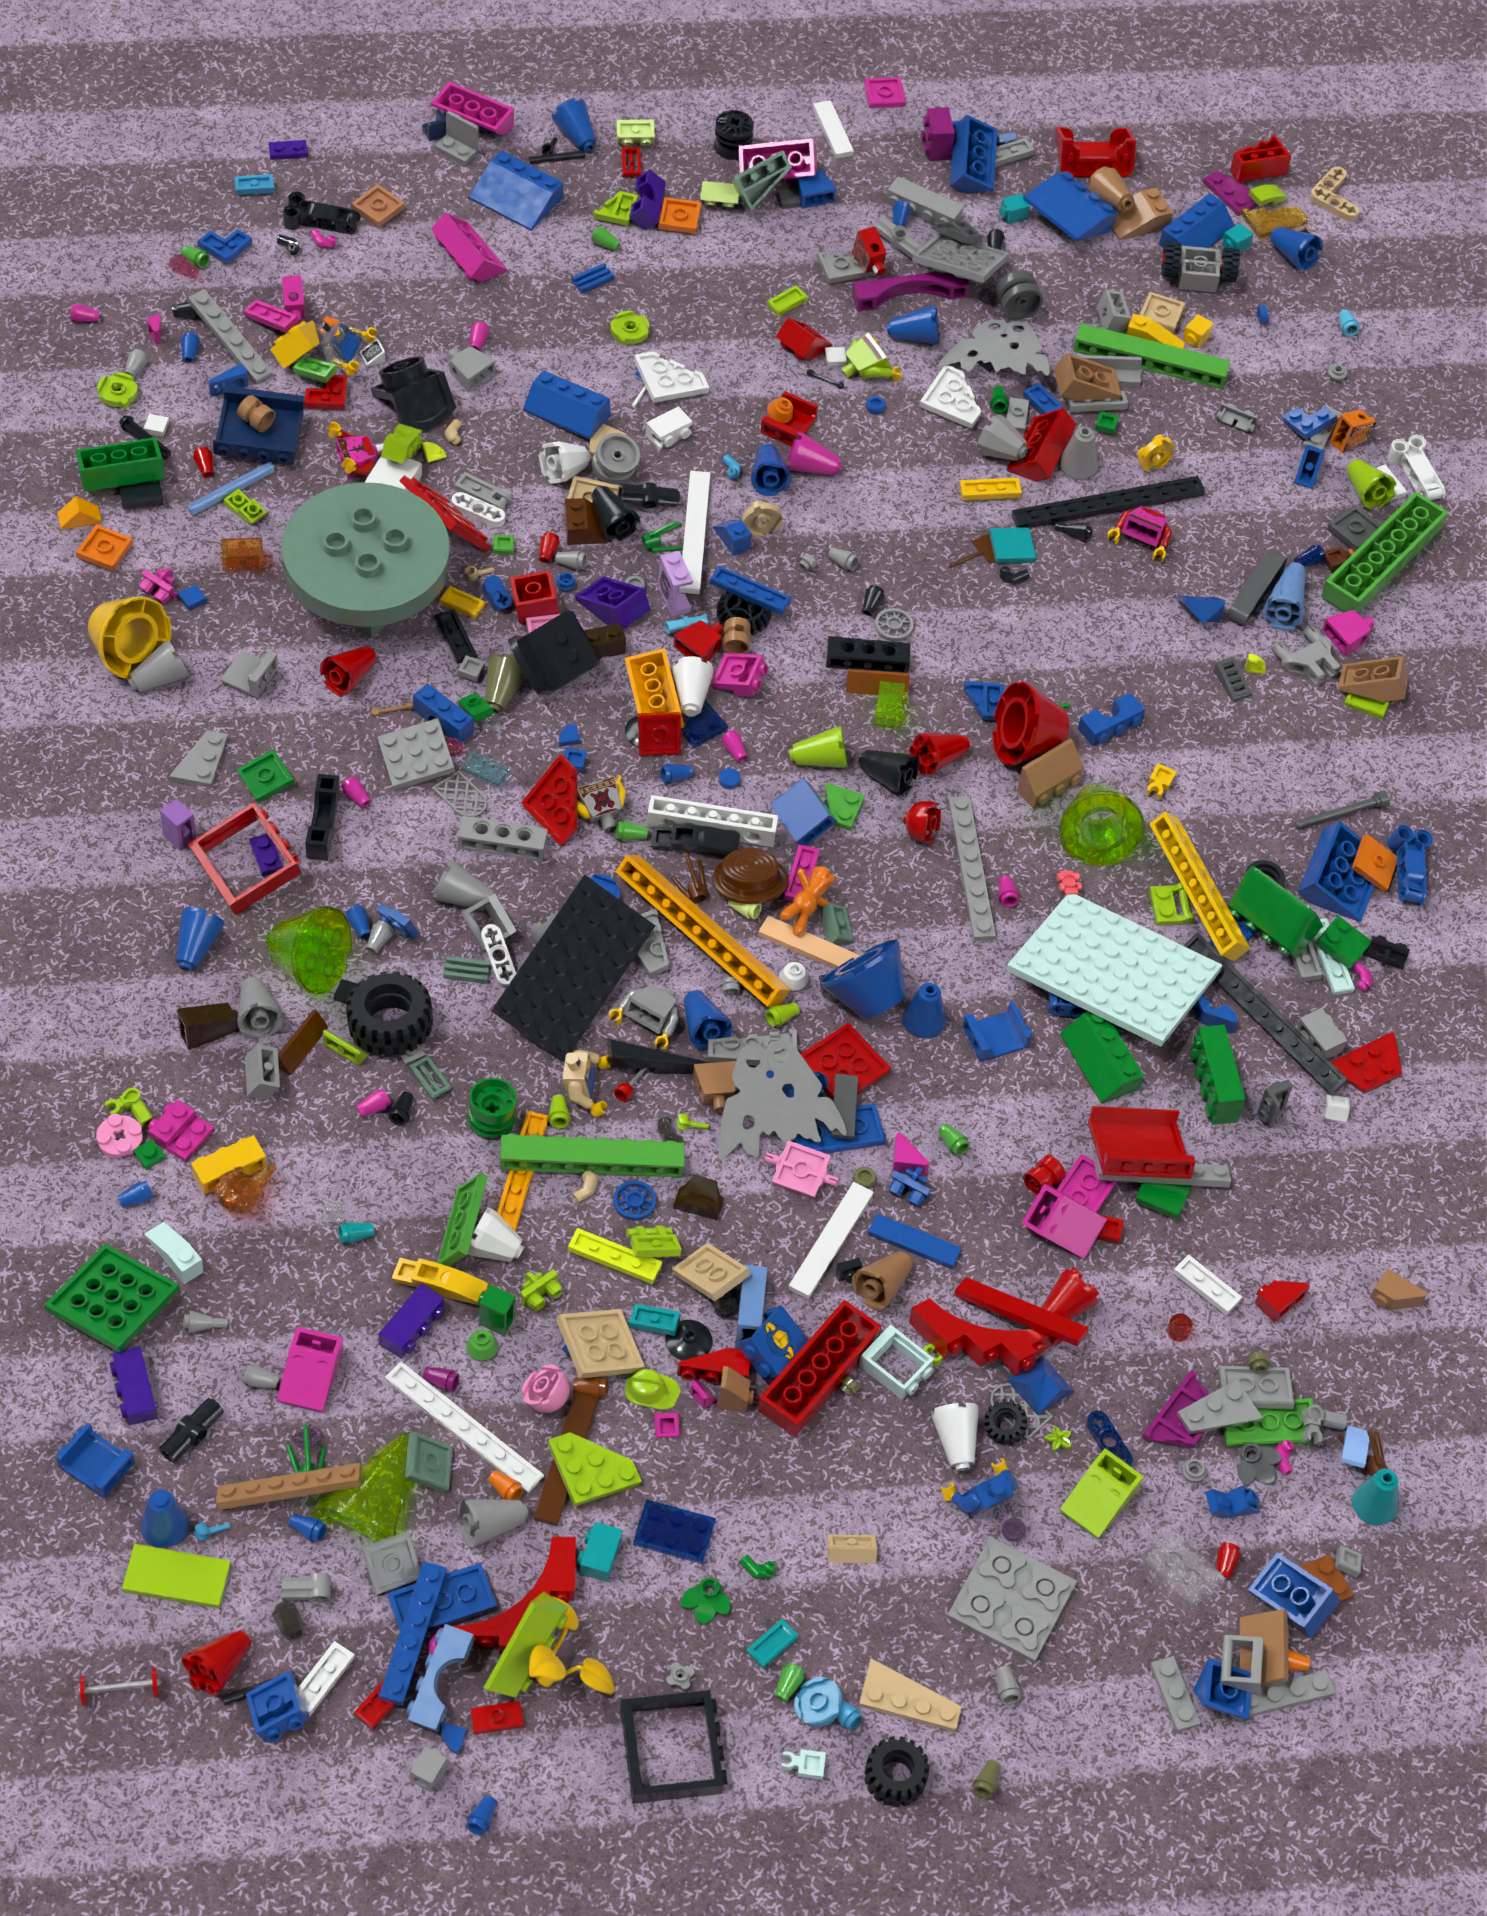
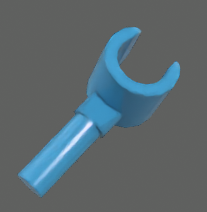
(203, 1532)

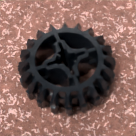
(743, 609)

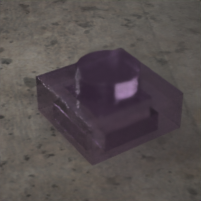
(314, 1435)

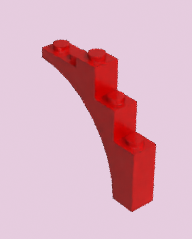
(984, 1345)
(555, 1580)

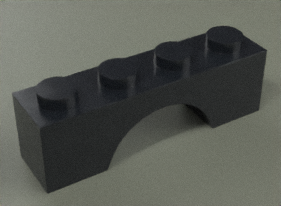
(324, 813)

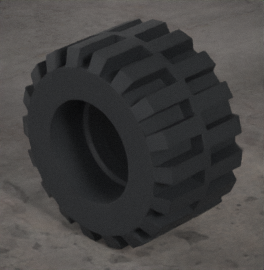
(893, 1790)

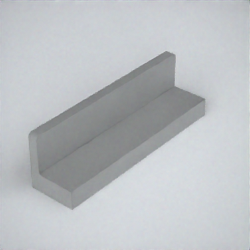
(1126, 368)

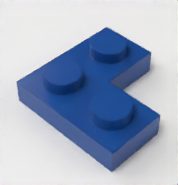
(226, 248)
(1310, 425)
(399, 921)

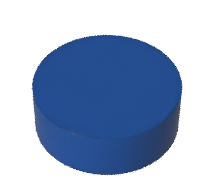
(1262, 314)
(875, 405)
(729, 778)

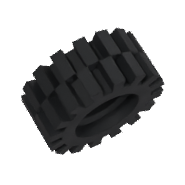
(1009, 1408)

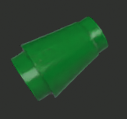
(999, 400)

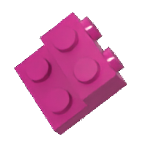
(740, 673)
(179, 1130)

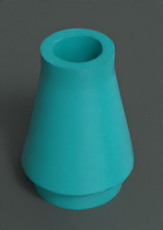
(353, 1232)

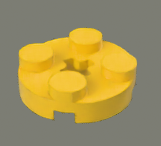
(1156, 453)

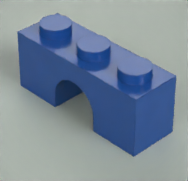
(455, 721)
(1099, 728)

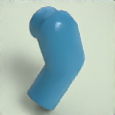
(734, 467)

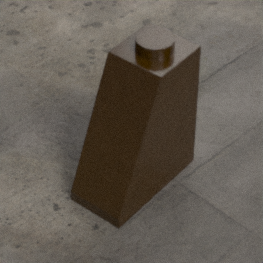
(206, 1023)

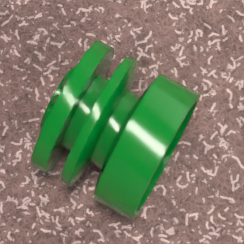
(492, 1108)

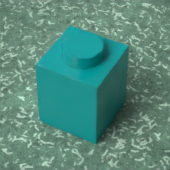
(1014, 209)
(1238, 237)

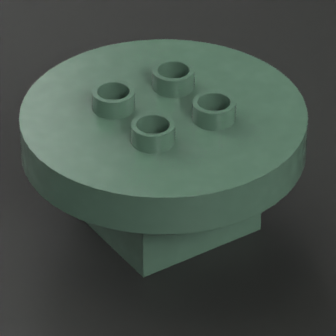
(365, 555)

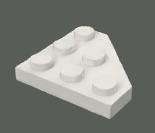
(668, 379)
(952, 398)

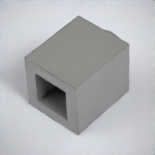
(428, 1768)

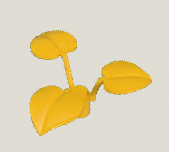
(548, 1667)

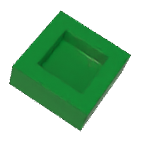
(1106, 423)
(149, 1154)

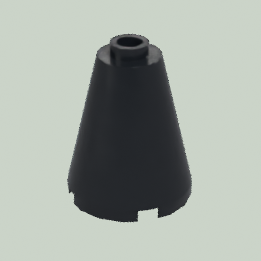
(613, 514)
(890, 769)

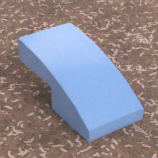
(1355, 1446)

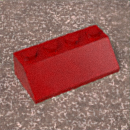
(1045, 443)

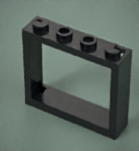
(676, 1790)

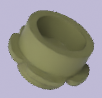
(1259, 1362)
(849, 1385)

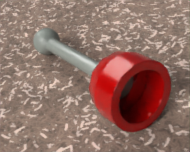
(625, 1090)

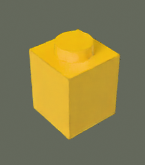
(1198, 331)

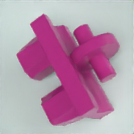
(151, 581)

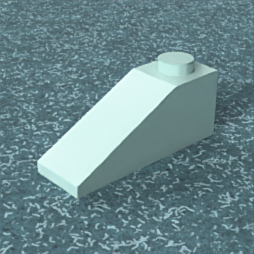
(175, 1252)

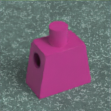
(295, 303)
(1348, 630)

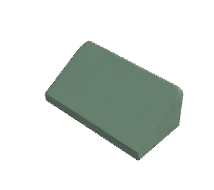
(836, 924)

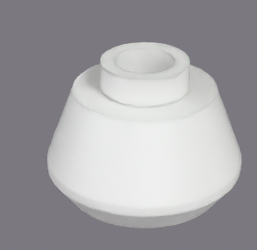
(794, 976)

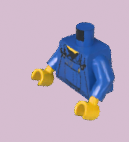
(986, 1494)

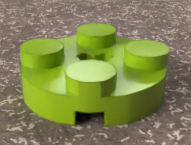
(629, 336)
(121, 398)

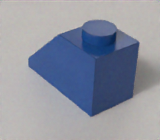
(1309, 466)
(734, 535)

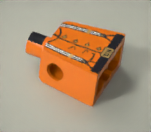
(1351, 430)

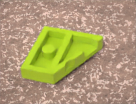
(617, 209)

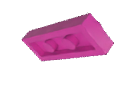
(271, 316)
(806, 859)

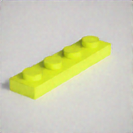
(614, 1256)

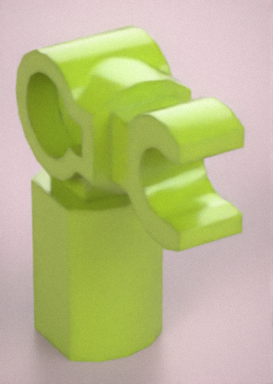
(131, 1100)

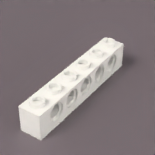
(752, 826)

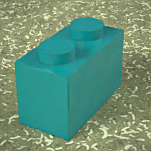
(600, 1551)

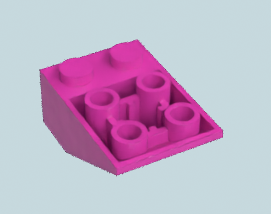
(1064, 1221)
(310, 1369)

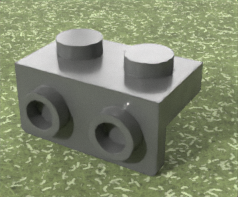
(1273, 1101)

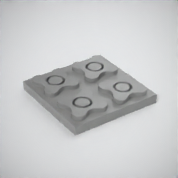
(962, 260)
(1011, 1599)

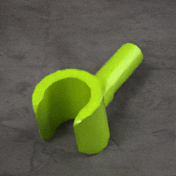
(684, 1123)

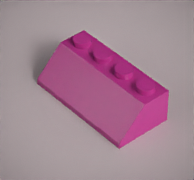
(475, 108)
(800, 153)
(467, 248)

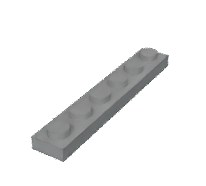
(229, 336)
(1202, 1175)

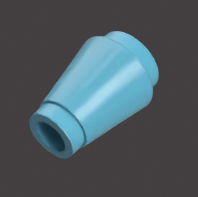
(1348, 323)

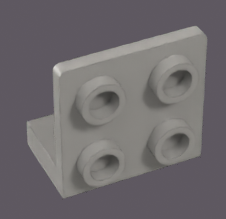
(460, 139)
(250, 672)

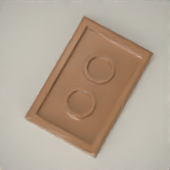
(1274, 1630)

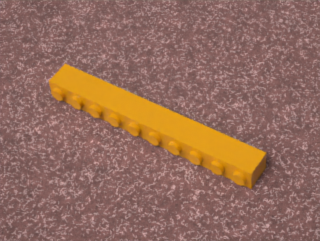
(703, 930)

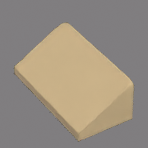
(851, 1548)

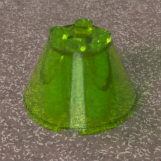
(312, 948)

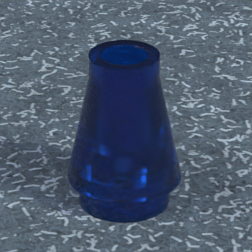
(1311, 556)

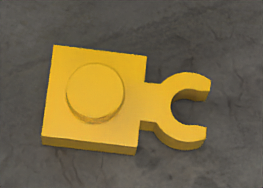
(1160, 779)

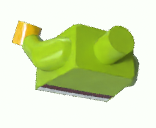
(869, 360)

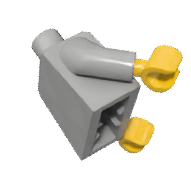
(652, 1009)

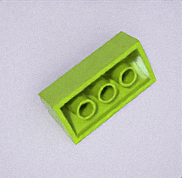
(535, 1628)

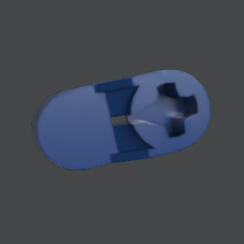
(496, 593)

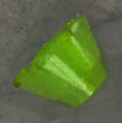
(1103, 840)

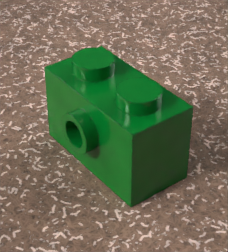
(496, 1309)

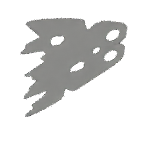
(996, 349)
(769, 1105)

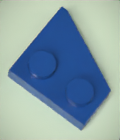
(984, 697)

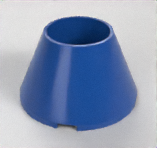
(870, 981)

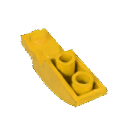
(441, 1279)

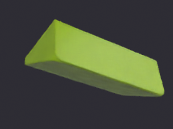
(343, 1047)

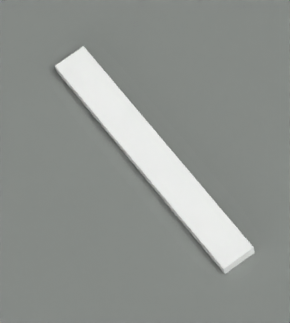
(695, 528)
(463, 1426)

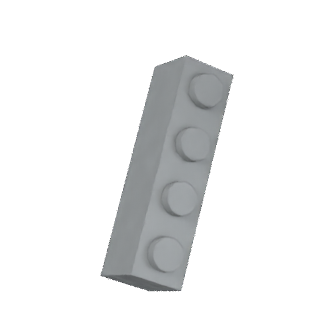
(923, 202)

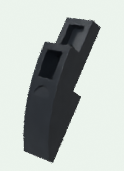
(695, 838)

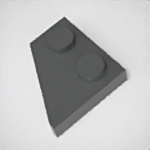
(959, 230)

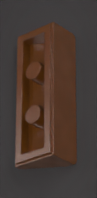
(301, 1042)

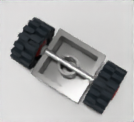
(1200, 267)

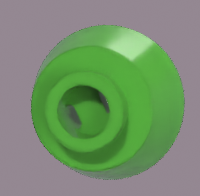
(481, 1345)

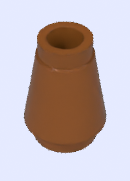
(591, 1386)

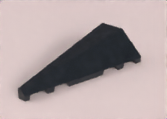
(633, 1055)

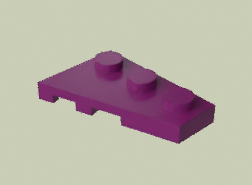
(1230, 192)

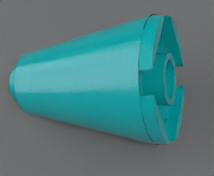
(1377, 1498)

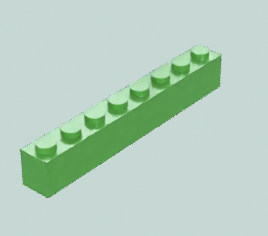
(1155, 355)
(593, 1155)

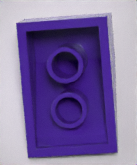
(614, 601)

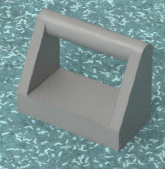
(496, 913)
(1250, 1643)

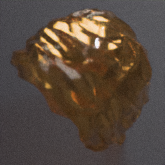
(242, 1192)

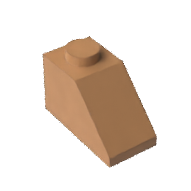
(1396, 1292)
(734, 1391)

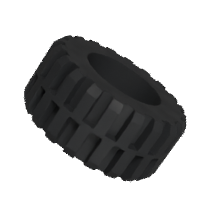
(383, 992)

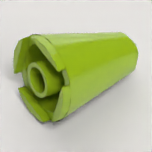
(1371, 484)
(821, 750)

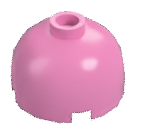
(547, 1389)

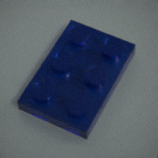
(674, 1531)

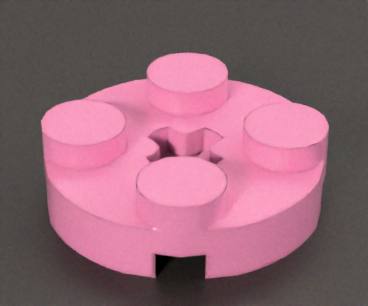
(119, 1124)

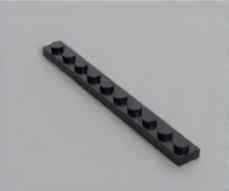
(1108, 502)
(1271, 1018)

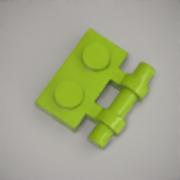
(653, 1241)

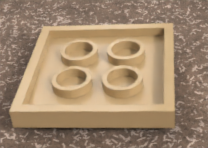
(600, 1343)

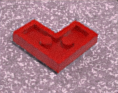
(330, 398)

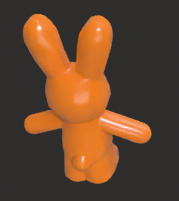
(807, 900)

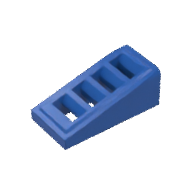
(233, 377)

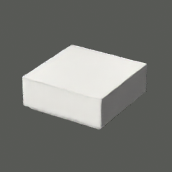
(835, 356)
(156, 425)

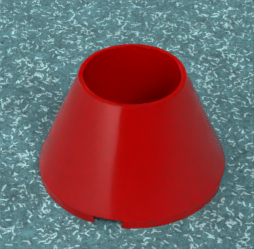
(1027, 724)

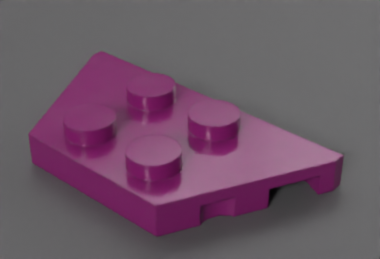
(1167, 1426)

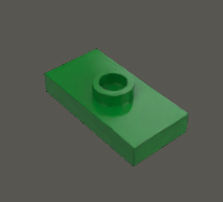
(475, 706)

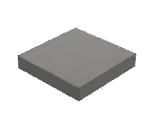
(391, 1562)

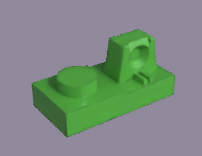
(314, 369)

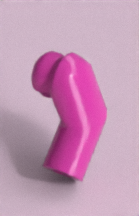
(1284, 1450)

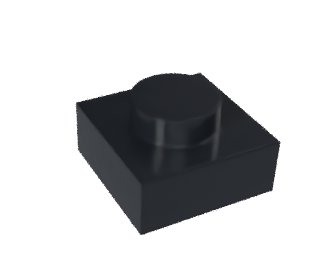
(847, 1269)

